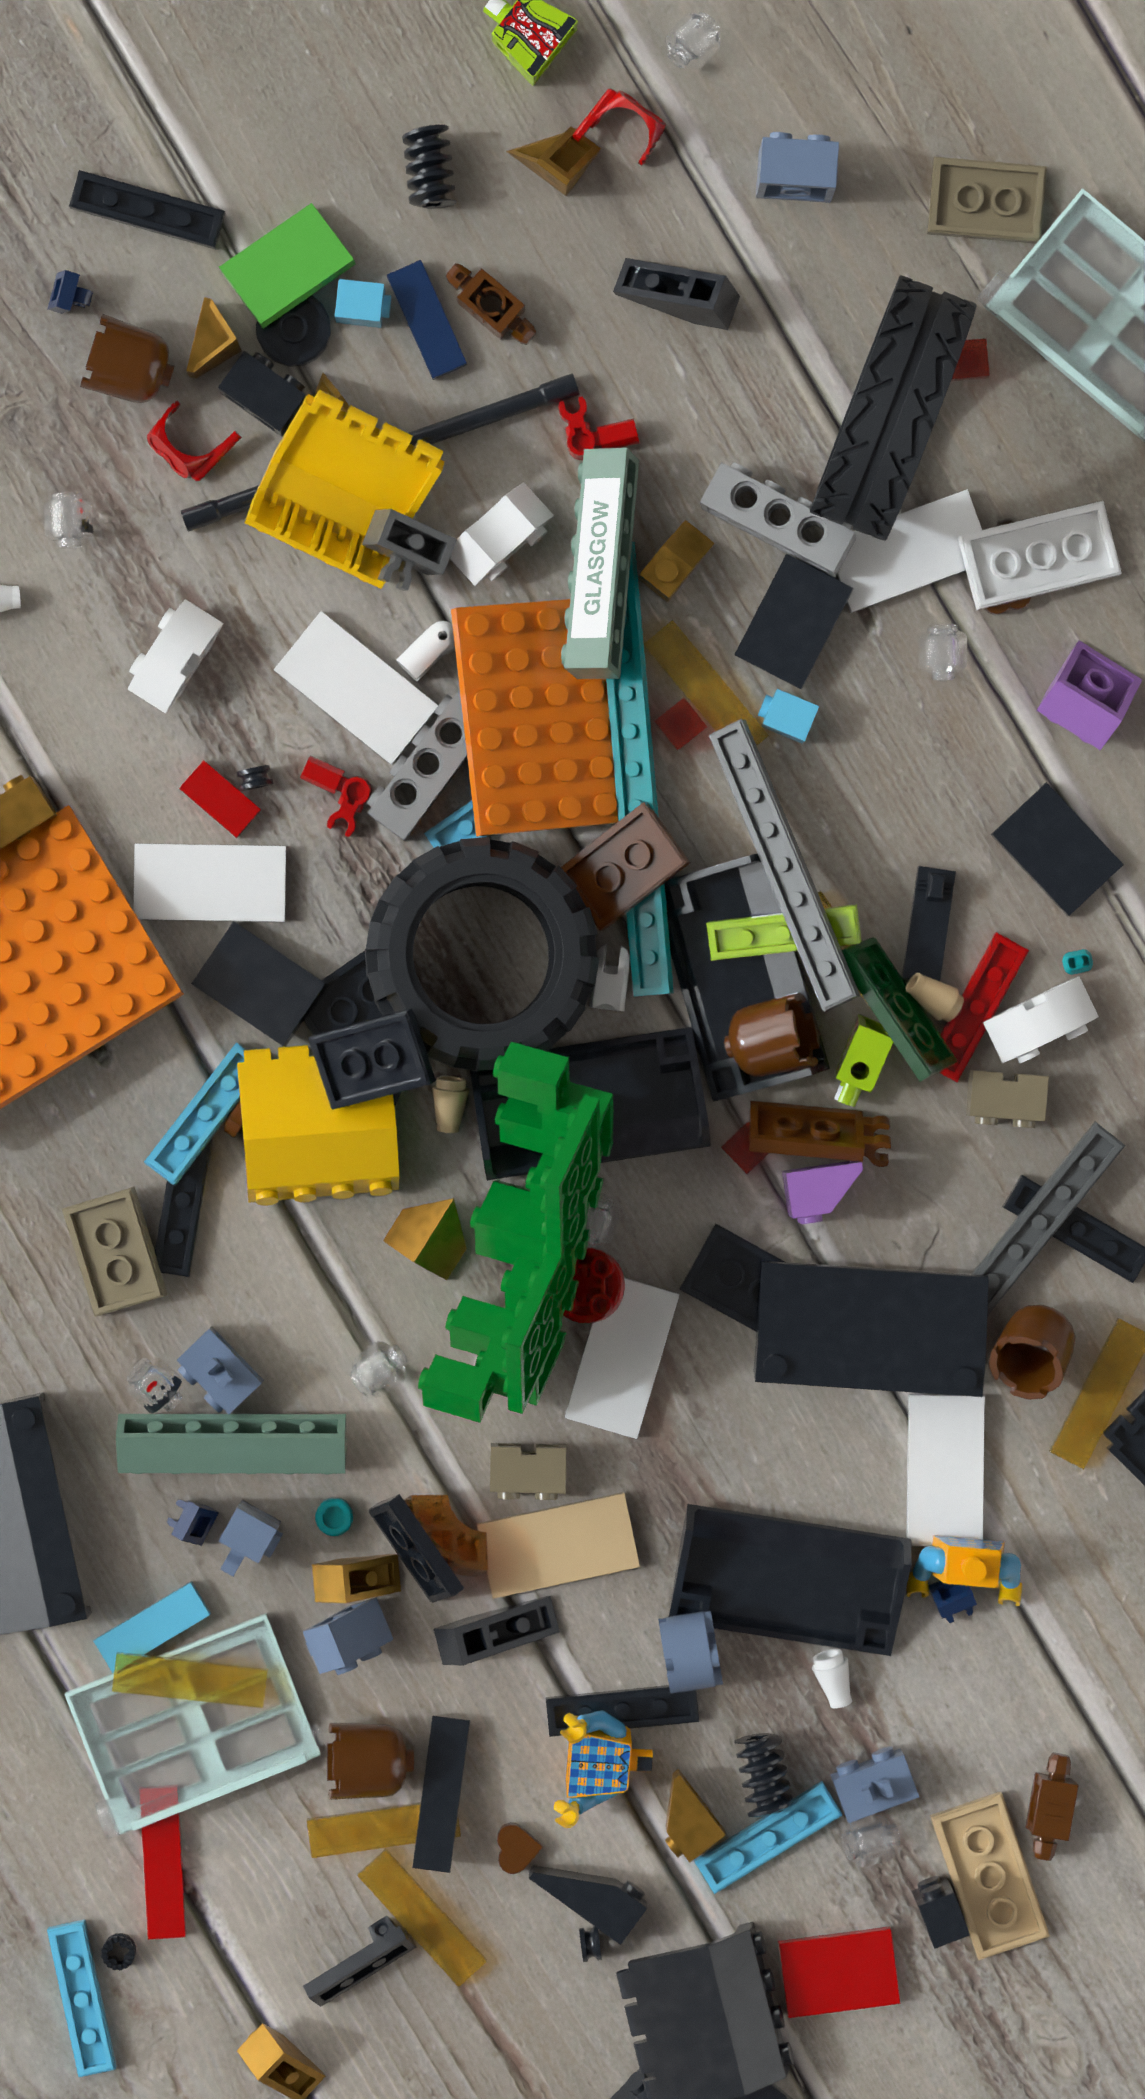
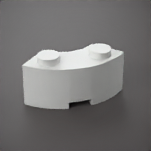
(500, 534)
(174, 655)
(1041, 1020)

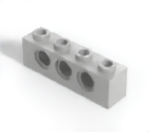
(721, 502)
(404, 818)

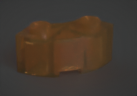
(459, 1545)

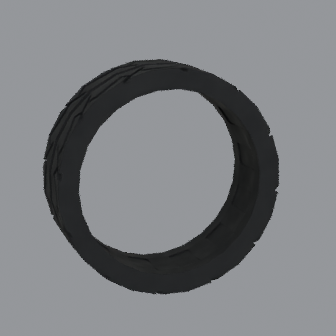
(893, 408)

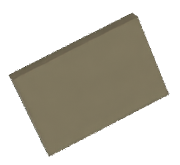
(986, 200)
(114, 1251)

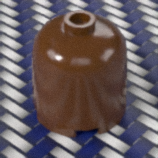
(127, 362)
(773, 1036)
(1033, 1351)
(367, 1760)

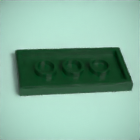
(898, 1010)

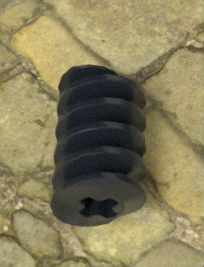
(427, 167)
(765, 1774)

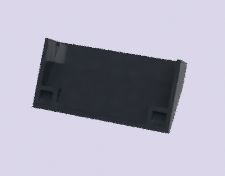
(722, 987)
(654, 1093)
(871, 1329)
(36, 1550)
(792, 1579)

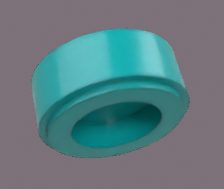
(334, 1516)

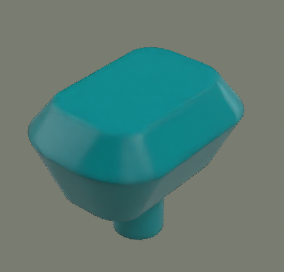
(1077, 961)

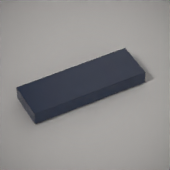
(426, 319)

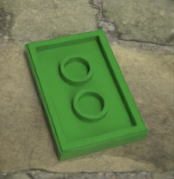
(287, 265)

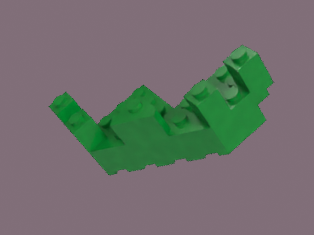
(534, 1230)

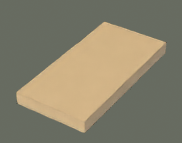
(559, 1545)
(989, 1875)

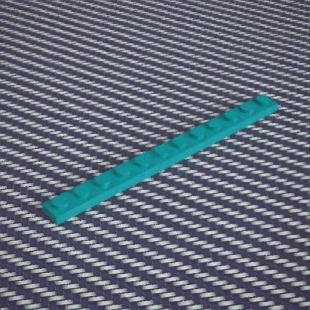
(634, 785)

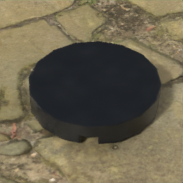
(297, 335)

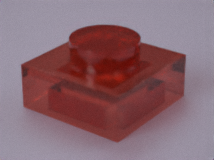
(972, 361)
(680, 724)
(738, 1149)

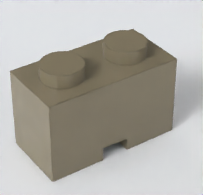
(994, 1098)
(528, 1471)

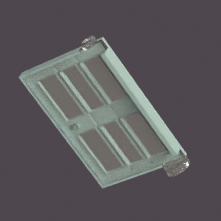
(1083, 306)
(178, 1753)

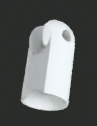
(427, 649)
(611, 982)

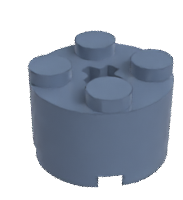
(690, 1652)

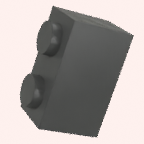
(407, 544)

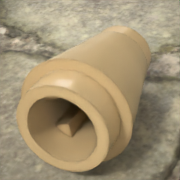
(936, 997)
(449, 1102)

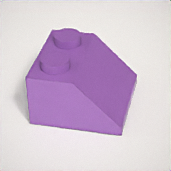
(1089, 695)
(817, 1189)

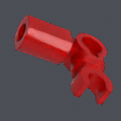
(607, 436)
(332, 779)

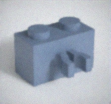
(219, 1371)
(249, 1535)
(348, 1636)
(874, 1784)

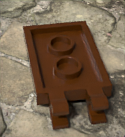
(817, 1132)

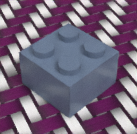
(797, 168)

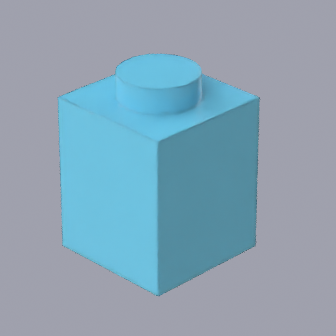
(361, 303)
(788, 715)

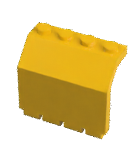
(332, 479)
(303, 1146)

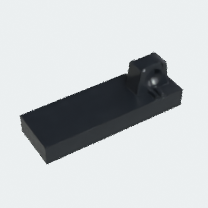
(928, 922)
(387, 1946)

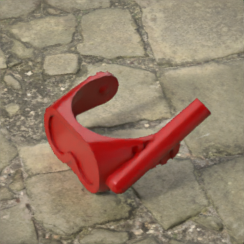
(613, 99)
(181, 463)

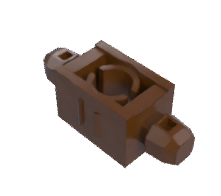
(461, 279)
(1051, 1806)

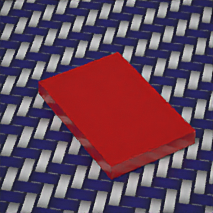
(839, 1972)

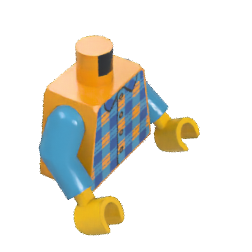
(968, 1564)
(597, 1763)

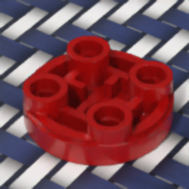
(599, 1287)

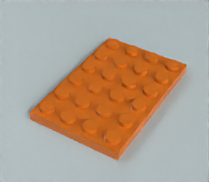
(529, 725)

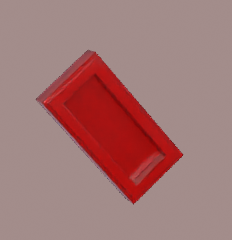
(220, 799)

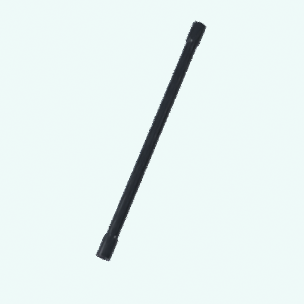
(546, 394)

